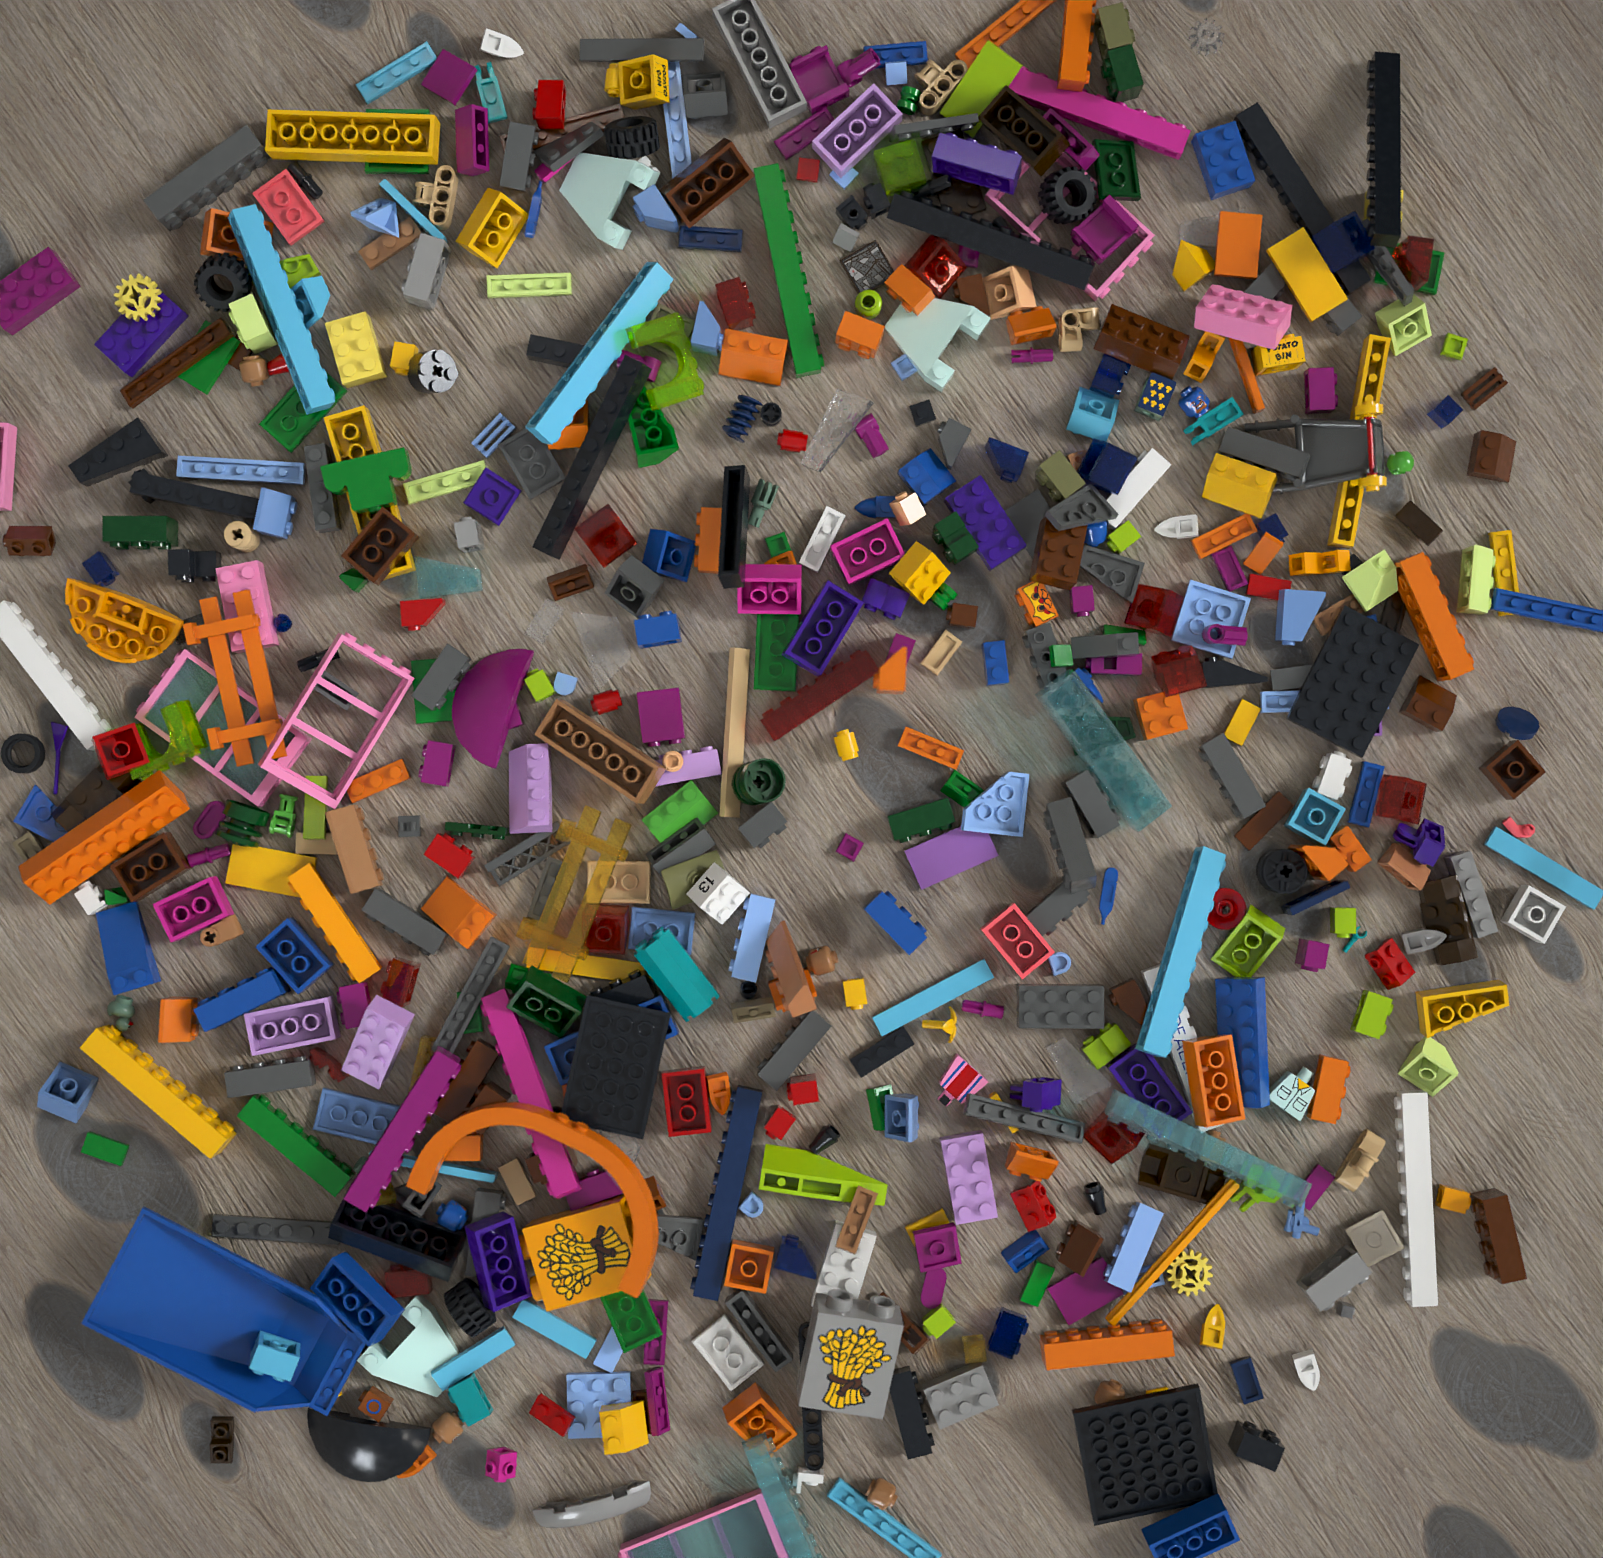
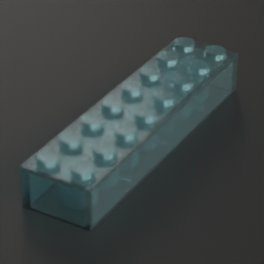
(1103, 750)

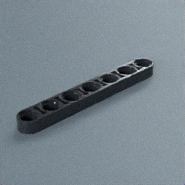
(808, 1428)

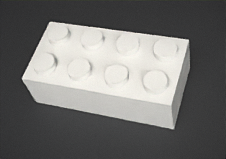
(842, 1268)

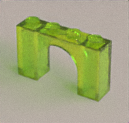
(670, 332)
(185, 740)

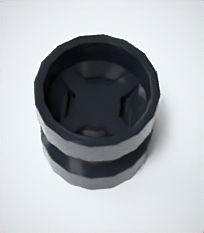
(772, 411)

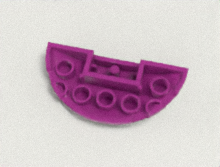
(486, 703)

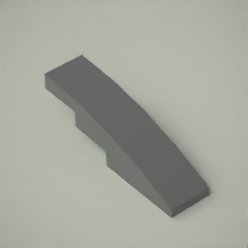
(1289, 677)

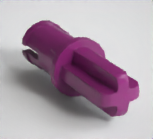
(1032, 355)
(209, 855)
(983, 1008)

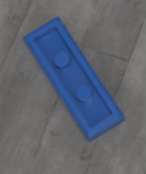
(912, 52)
(1365, 794)

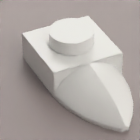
(499, 45)
(1179, 527)
(1307, 1368)

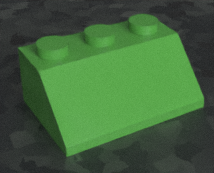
(679, 811)

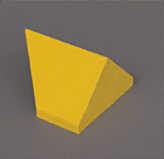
(1191, 265)

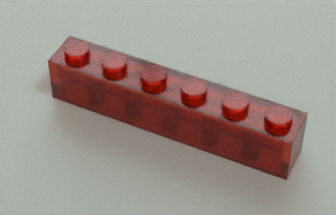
(820, 695)

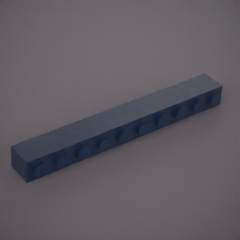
(727, 1192)

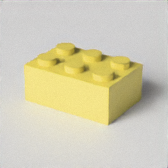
(356, 349)

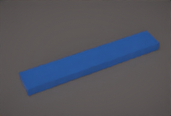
(1547, 610)

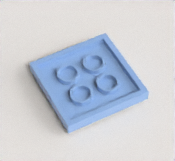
(1207, 606)
(588, 1393)

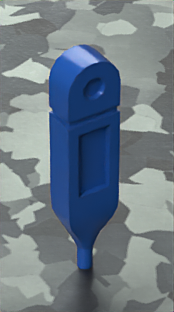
(534, 212)
(1108, 892)

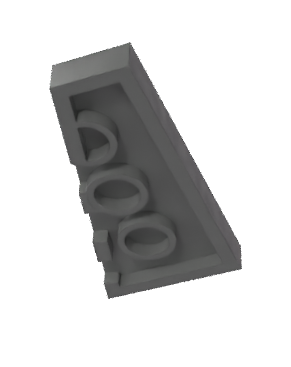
(935, 126)
(1390, 272)

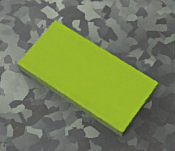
(982, 83)

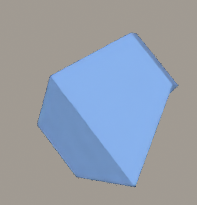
(379, 216)

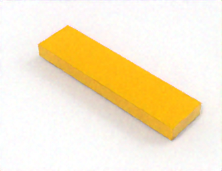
(1505, 567)

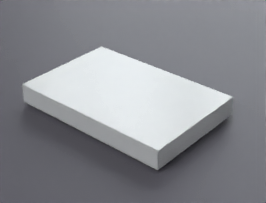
(727, 1352)

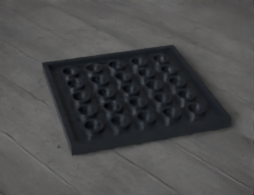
(1145, 1454)

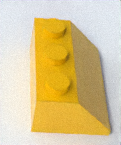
(492, 227)
(1239, 485)

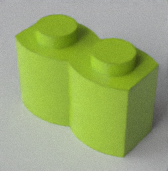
(1105, 1045)

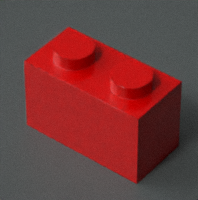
(550, 104)
(449, 854)

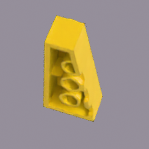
(1453, 1005)

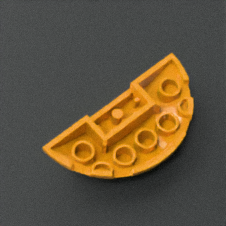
(118, 623)

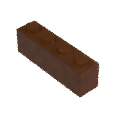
(468, 1080)

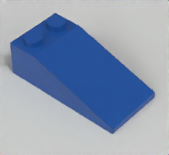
(126, 948)

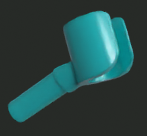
(1353, 939)

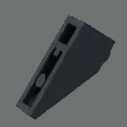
(1223, 674)

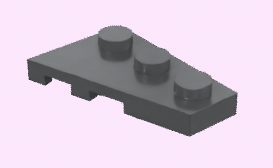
(1081, 509)
(1113, 570)
(680, 1233)

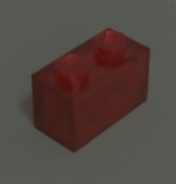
(405, 1282)

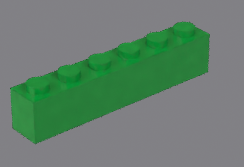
(296, 1144)

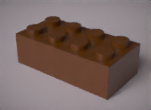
(706, 182)
(1141, 342)
(1497, 1236)

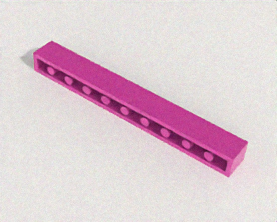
(1102, 114)
(530, 1090)

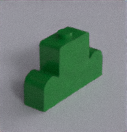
(368, 479)

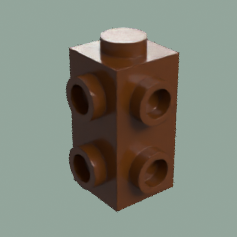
(29, 540)

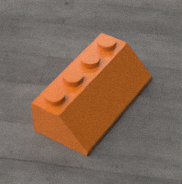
(1213, 1080)

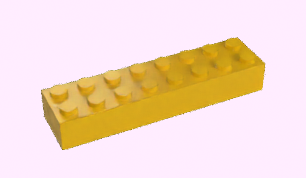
(352, 137)
(353, 437)
(159, 1090)

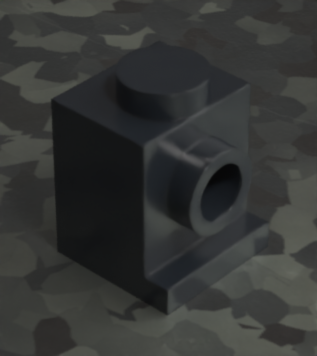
(876, 200)
(846, 207)

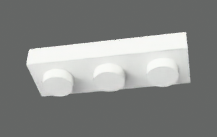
(822, 539)

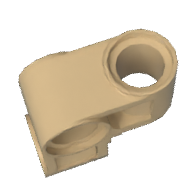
(1070, 335)

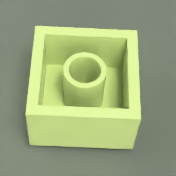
(252, 324)

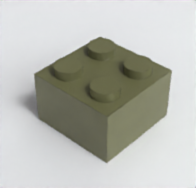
(1112, 28)
(1059, 477)

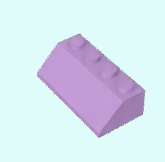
(530, 789)

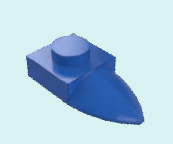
(876, 507)
(1086, 677)

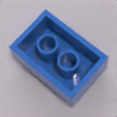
(1223, 160)
(896, 921)
(295, 955)

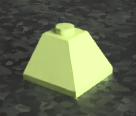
(1373, 580)
(1429, 1066)

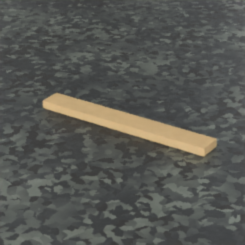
(734, 728)

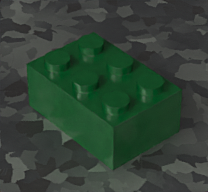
(140, 532)
(546, 1001)

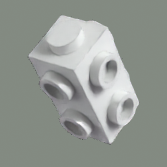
(1334, 770)

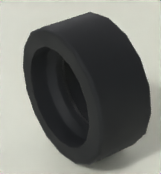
(6, 751)

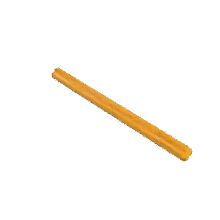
(1172, 1251)

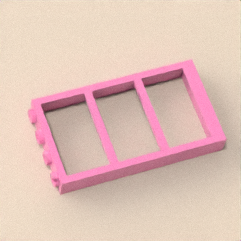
(993, 196)
(383, 718)

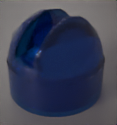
(282, 627)

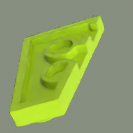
(298, 268)

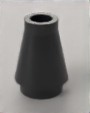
(826, 1137)
(1095, 1196)

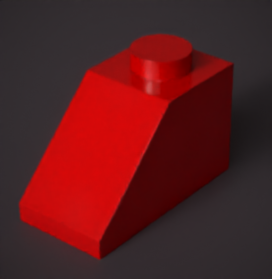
(419, 612)

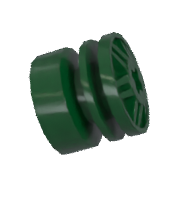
(769, 780)
(242, 823)

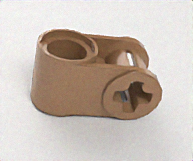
(224, 930)

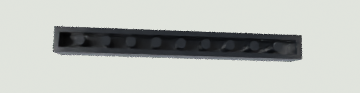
(1384, 149)
(1292, 186)
(991, 240)
(592, 457)

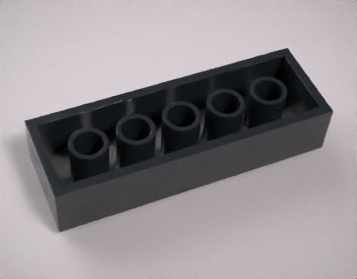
(399, 1238)

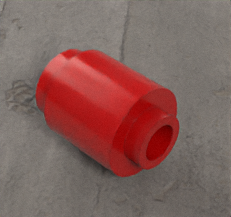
(792, 440)
(606, 701)

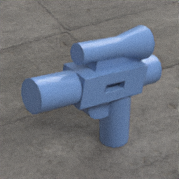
(1298, 1222)

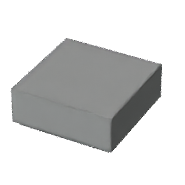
(845, 237)

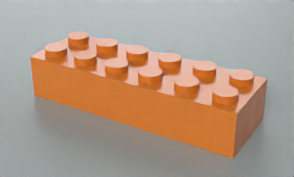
(1432, 618)
(1106, 1345)

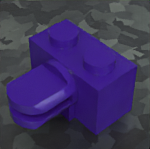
(1426, 841)
(1038, 1093)

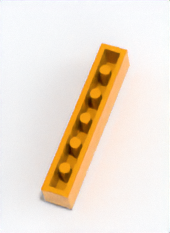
(334, 922)

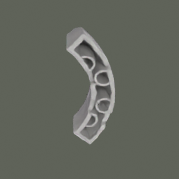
(595, 1507)

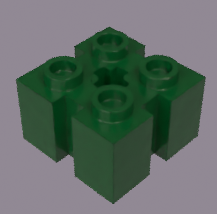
(955, 538)

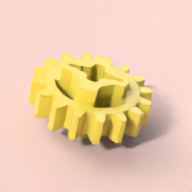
(129, 299)
(1182, 1277)

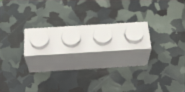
(1138, 483)

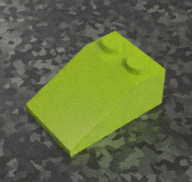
(1248, 943)

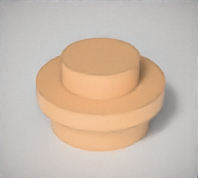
(672, 761)

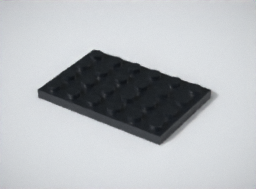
(1352, 681)
(615, 1066)

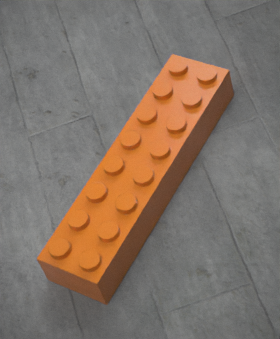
(104, 837)

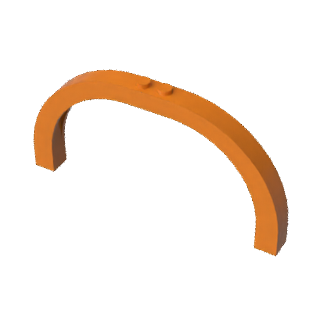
(575, 1136)

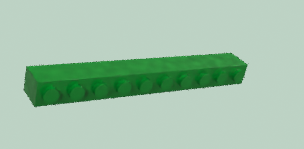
(787, 270)

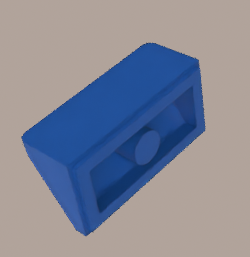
(1024, 1250)

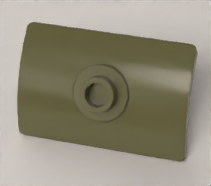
(683, 876)

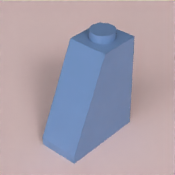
(1295, 614)

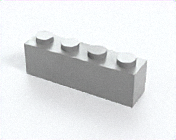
(1474, 896)

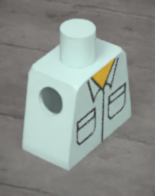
(1292, 1092)

